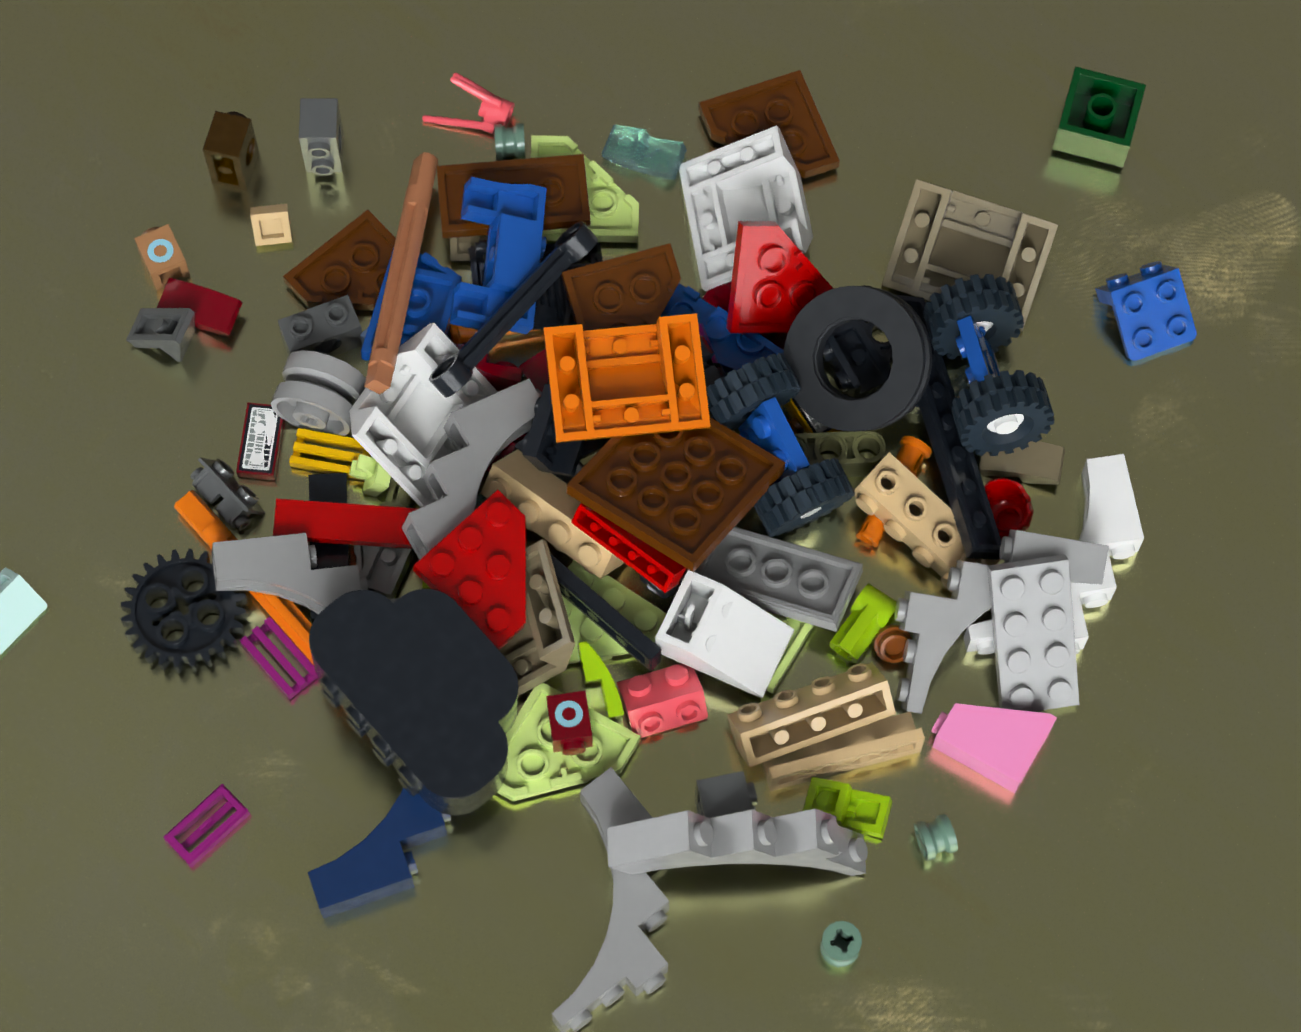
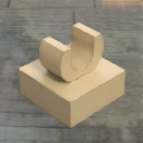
(271, 224)

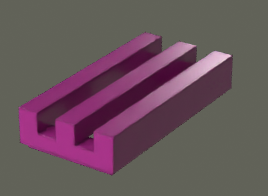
(259, 634)
(217, 835)

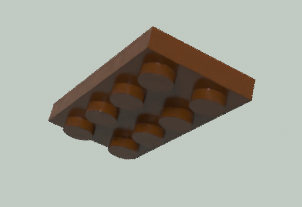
(561, 175)

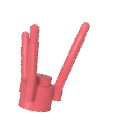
(493, 108)

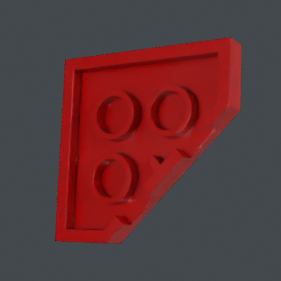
(769, 280)
(484, 568)

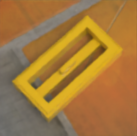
(327, 439)

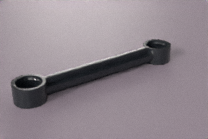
(457, 369)

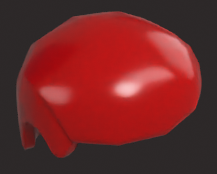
(1009, 505)

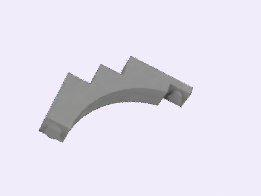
(479, 436)

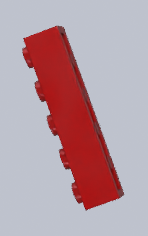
(634, 552)

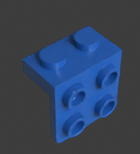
(1149, 309)

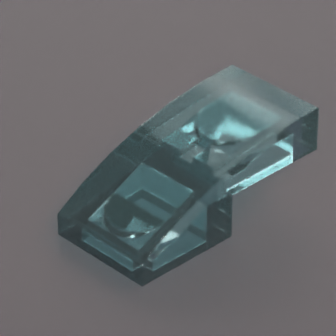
(640, 152)

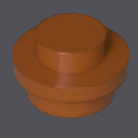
(890, 643)

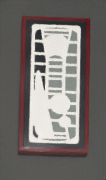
(260, 443)

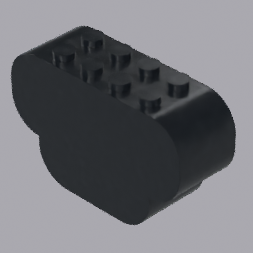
(421, 690)

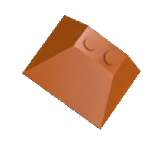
(626, 379)

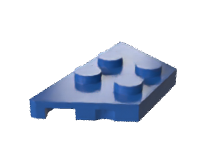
(428, 301)

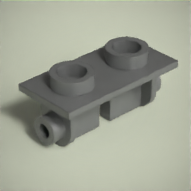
(217, 481)

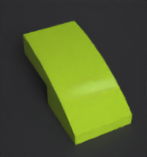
(595, 671)
(853, 808)

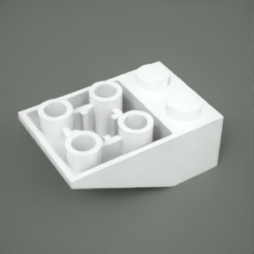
(723, 634)

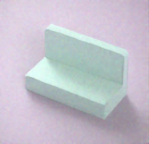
(18, 607)

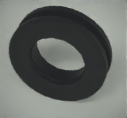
(910, 356)

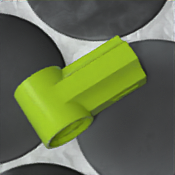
(868, 616)

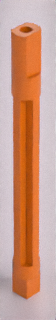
(212, 529)

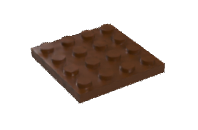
(677, 487)

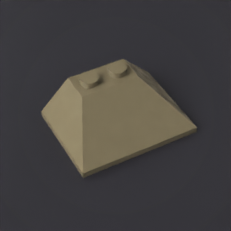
(960, 236)
(547, 639)

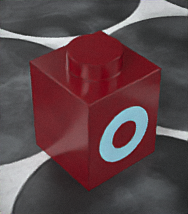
(569, 722)

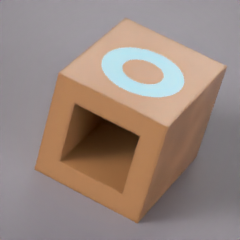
(161, 255)

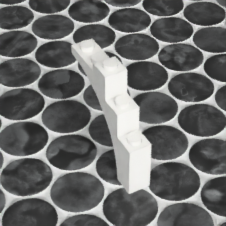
(1108, 520)

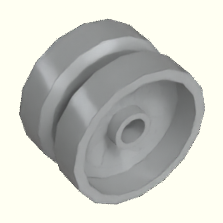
(318, 392)

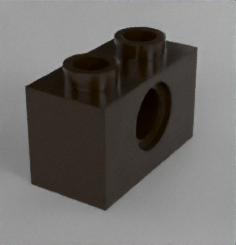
(231, 150)

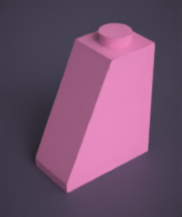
(993, 740)

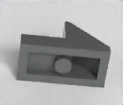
(164, 329)

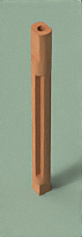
(401, 274)

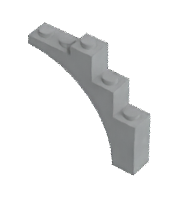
(282, 569)
(941, 620)
(743, 837)
(637, 905)

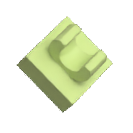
(375, 476)

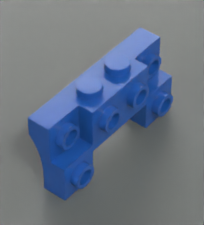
(512, 249)

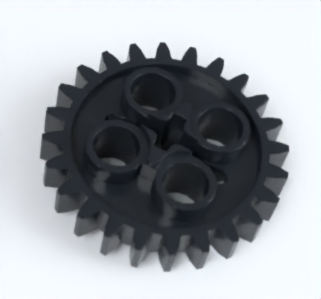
(198, 640)

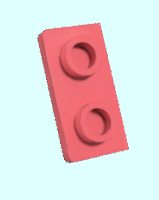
(663, 699)

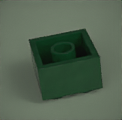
(1099, 116)

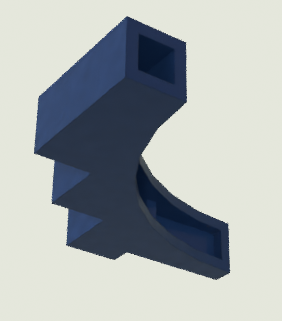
(378, 863)

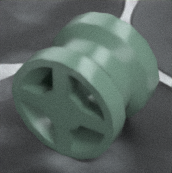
(509, 141)
(935, 837)
(841, 952)

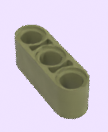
(847, 448)

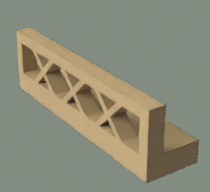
(855, 749)

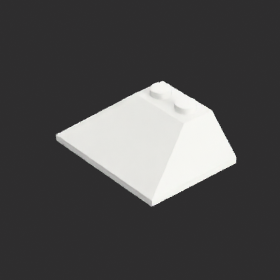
(742, 183)
(408, 420)

